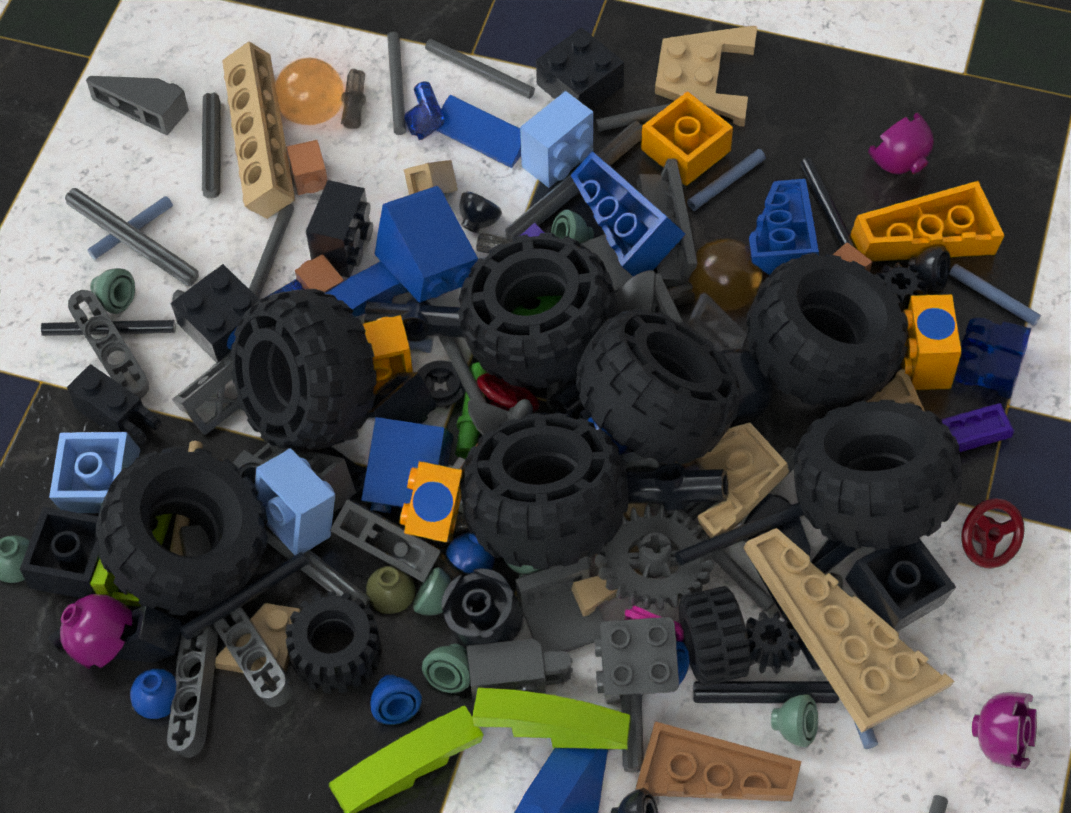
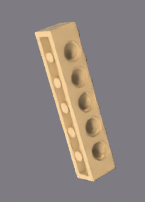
(258, 130)

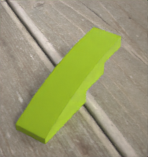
(562, 719)
(404, 760)

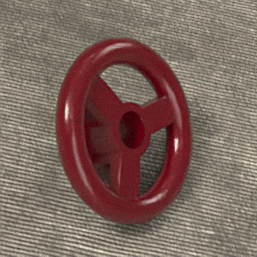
(503, 394)
(990, 532)

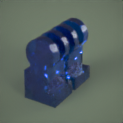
(992, 355)

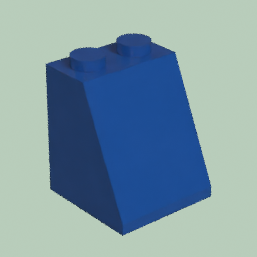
(424, 244)
(393, 452)

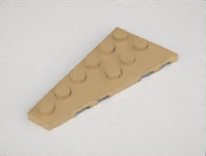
(849, 641)

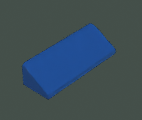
(481, 131)

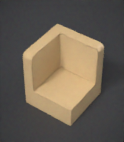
(431, 175)

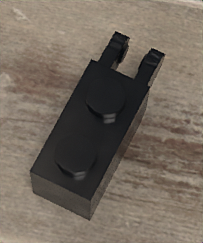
(110, 404)

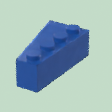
(629, 220)

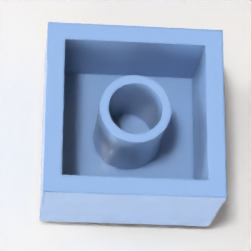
(557, 139)
(87, 467)
(295, 501)

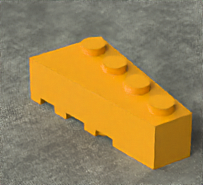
(950, 218)

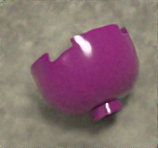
(904, 146)
(93, 629)
(1006, 729)

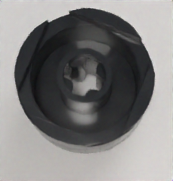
(482, 608)

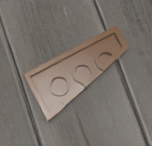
(707, 767)

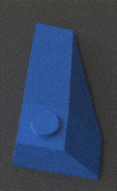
(785, 226)
(567, 783)

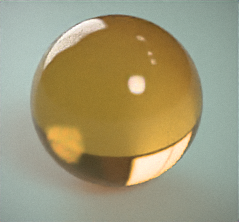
(309, 91)
(726, 273)

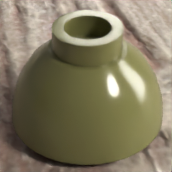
(390, 590)

